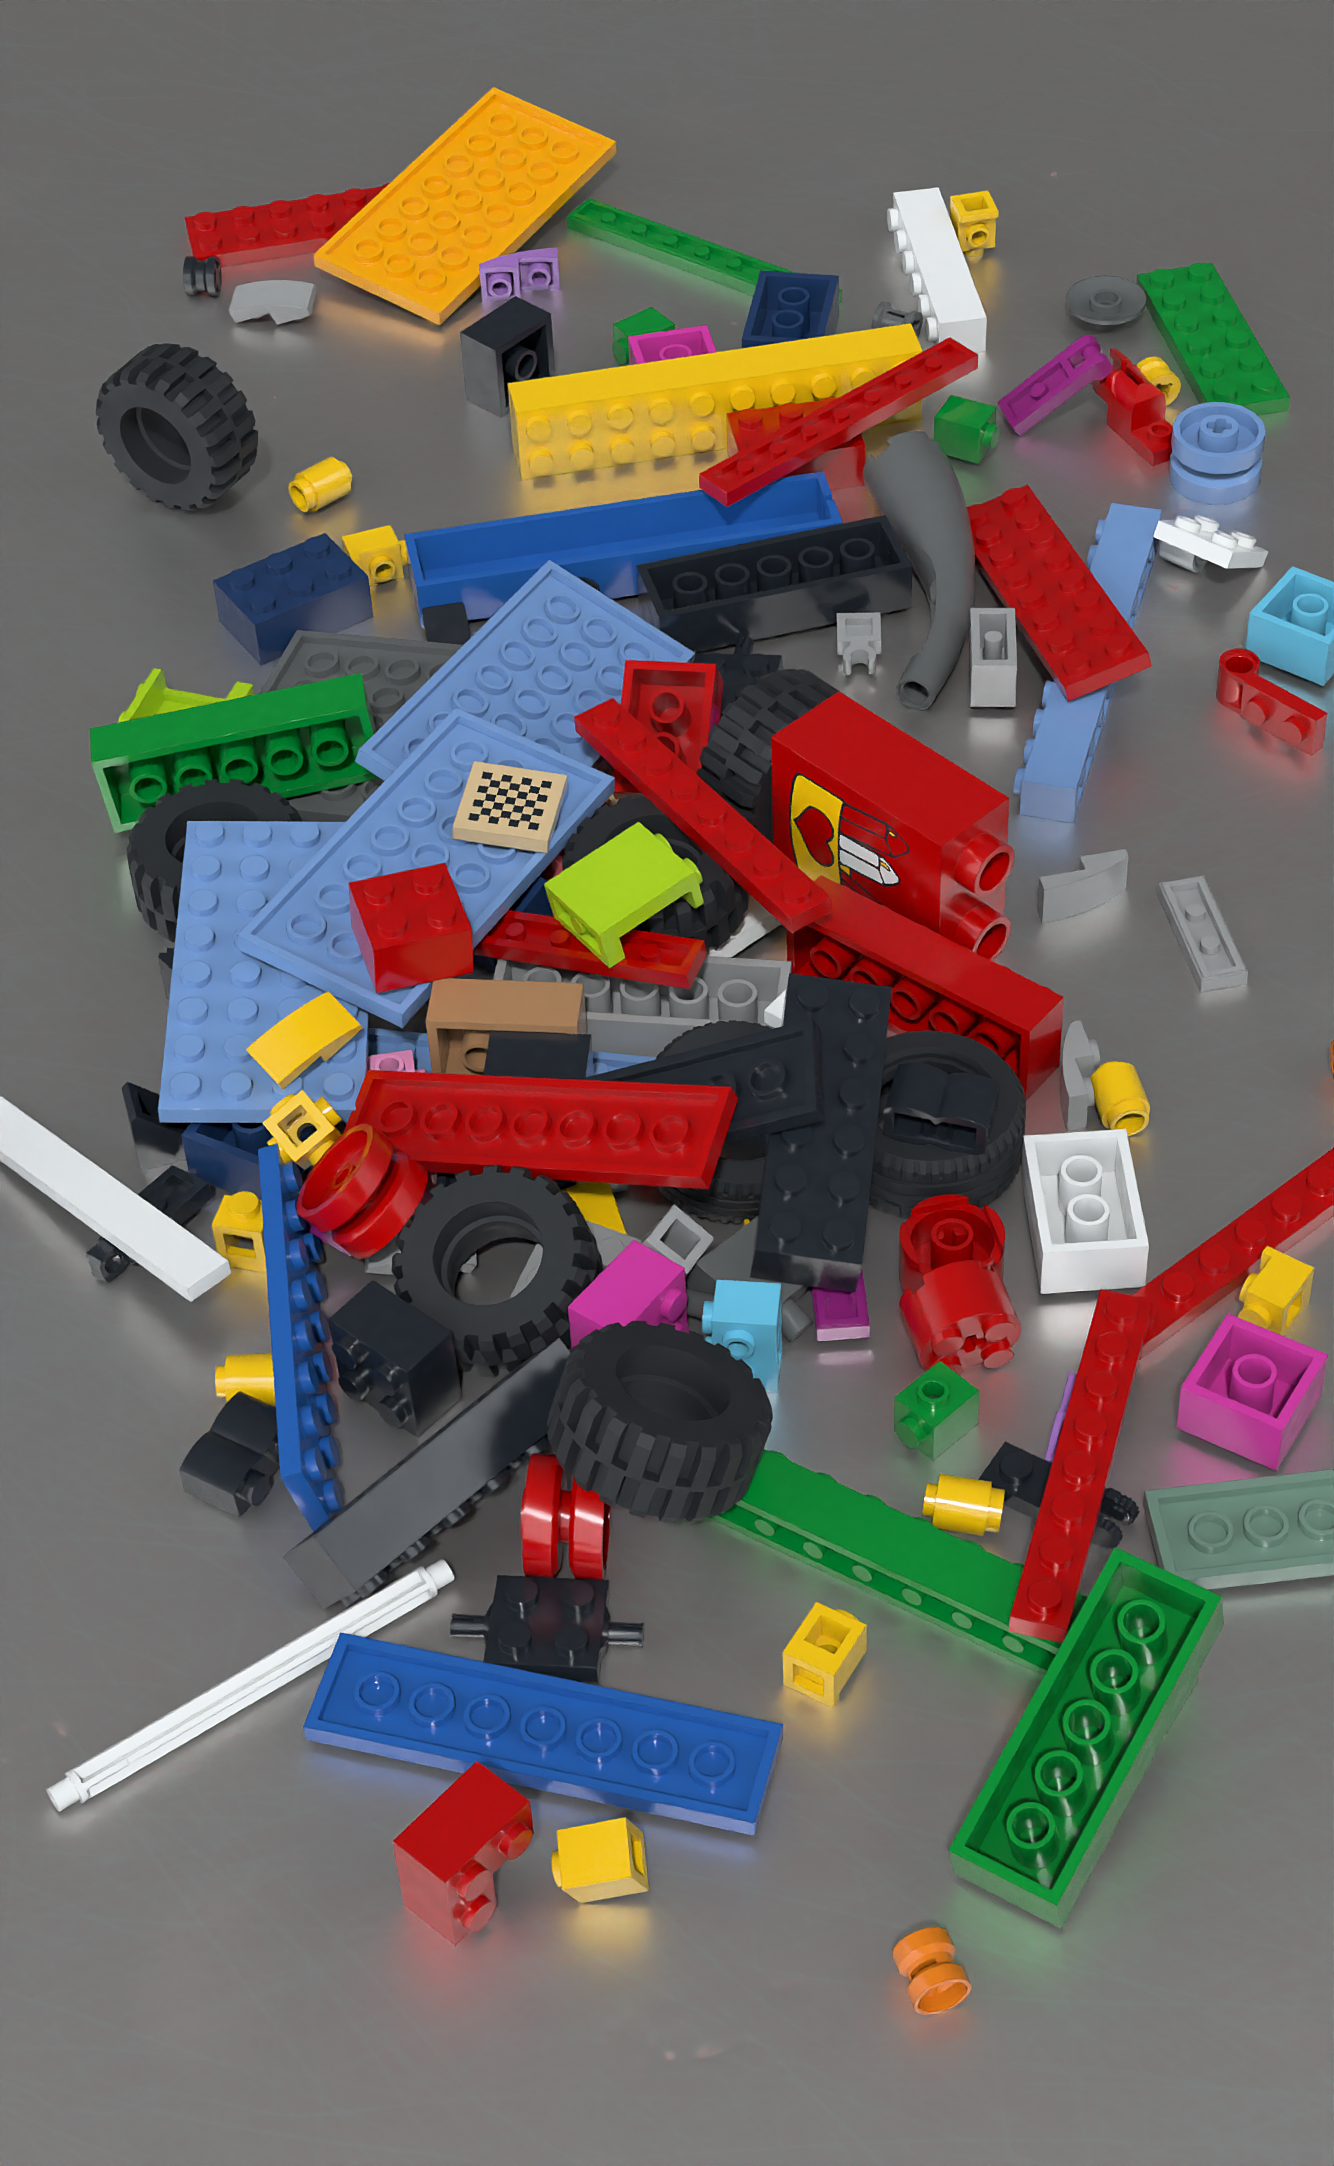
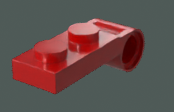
(1267, 704)

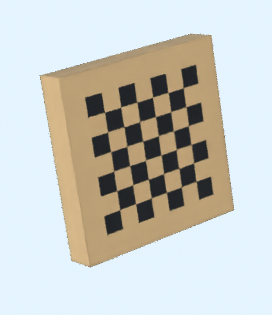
(510, 807)

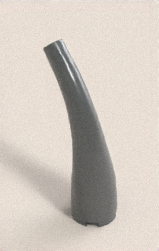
(930, 517)

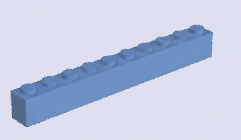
(1070, 731)

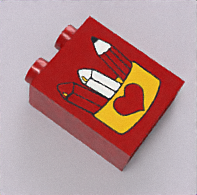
(893, 822)

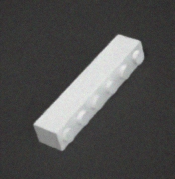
(937, 268)

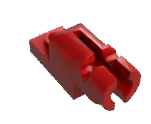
(1136, 409)

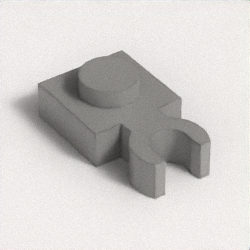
(859, 639)

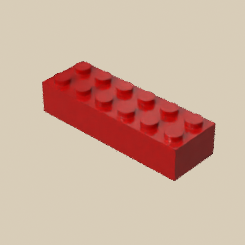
(933, 982)

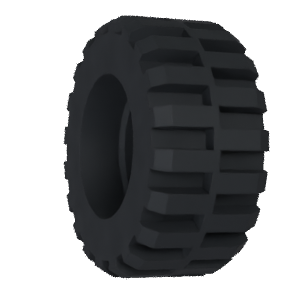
(177, 426)
(739, 747)
(159, 839)
(722, 896)
(478, 1212)
(659, 1421)

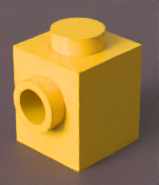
(600, 1860)

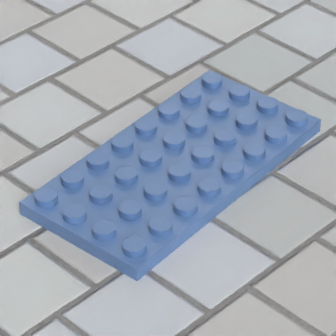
(530, 670)
(409, 828)
(229, 998)

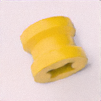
(1160, 376)

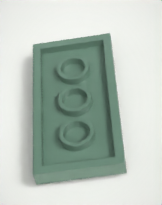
(1245, 1529)

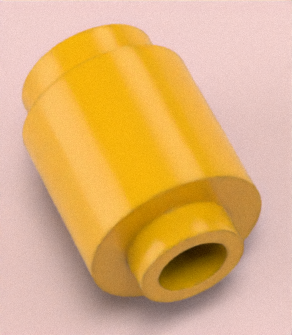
(320, 484)
(1120, 1097)
(247, 1374)
(964, 1505)

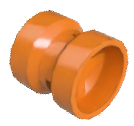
(931, 1970)

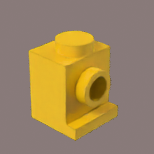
(974, 228)
(377, 553)
(240, 1218)
(1276, 1293)
(824, 1653)

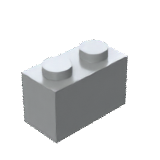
(992, 657)

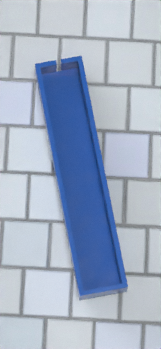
(603, 542)

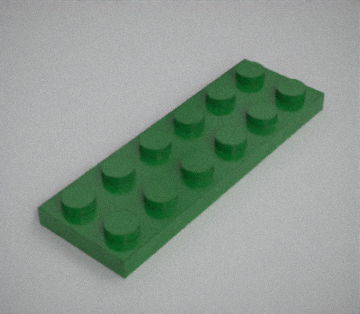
(1212, 339)

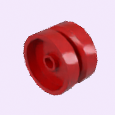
(362, 1191)
(562, 1516)

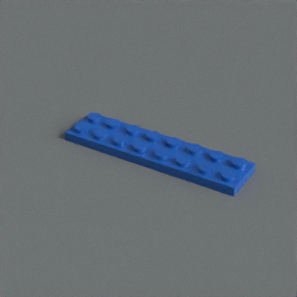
(297, 1340)
(546, 1733)

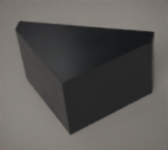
(154, 1141)

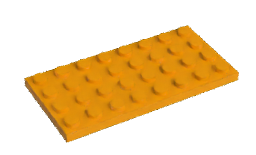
(465, 203)

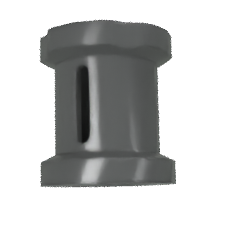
(888, 316)

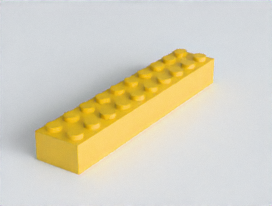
(683, 402)

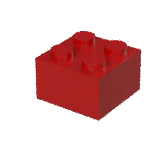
(411, 927)

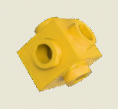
(291, 1117)

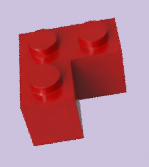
(456, 1847)

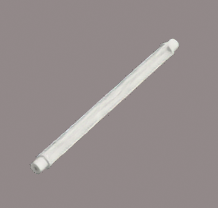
(247, 1686)

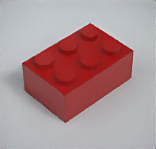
(841, 465)
(675, 704)

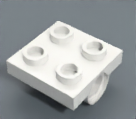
(1198, 540)

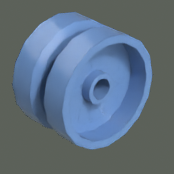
(1216, 453)

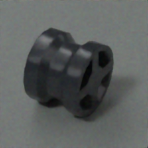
(202, 276)

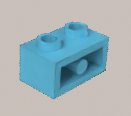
(749, 1324)

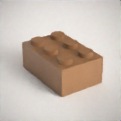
(468, 1009)

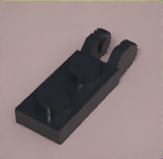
(1025, 1480)

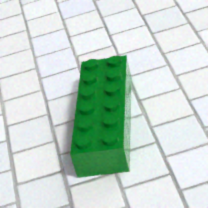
(281, 739)
(1087, 1737)

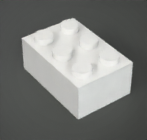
(1084, 1211)

